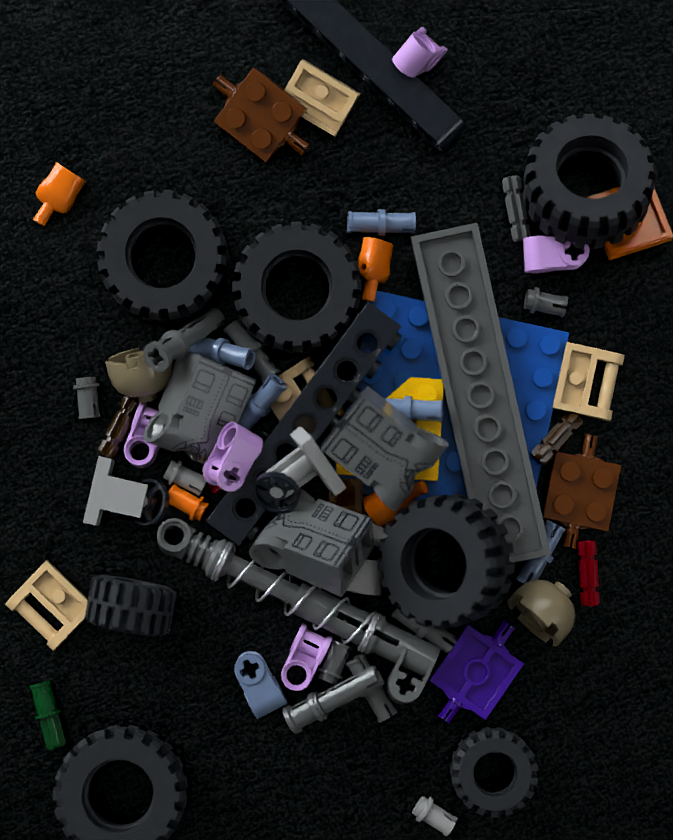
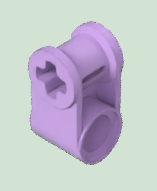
(418, 54)
(546, 255)
(136, 436)
(233, 456)
(305, 655)

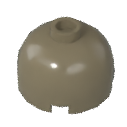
(134, 377)
(544, 609)

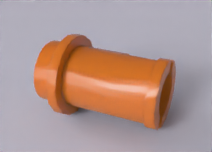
(188, 503)

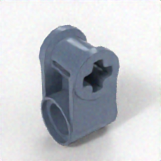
(262, 689)

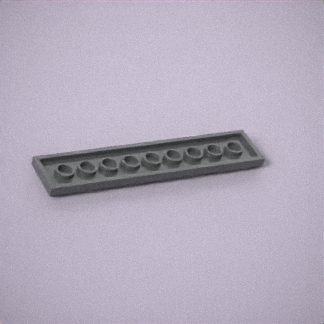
(479, 384)

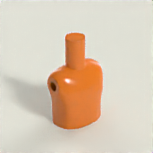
(57, 193)
(374, 265)
(381, 513)

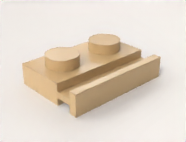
(323, 95)

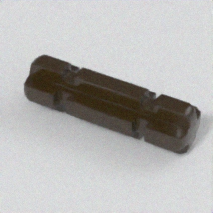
(119, 427)
(556, 438)

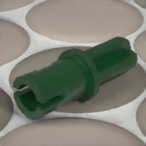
(48, 715)

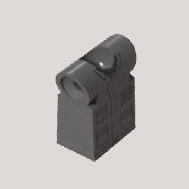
(197, 406)
(382, 447)
(316, 543)

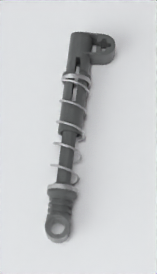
(311, 604)

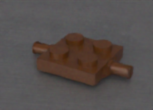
(260, 114)
(580, 491)

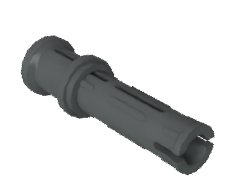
(176, 343)
(320, 704)

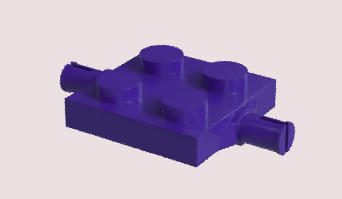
(476, 672)

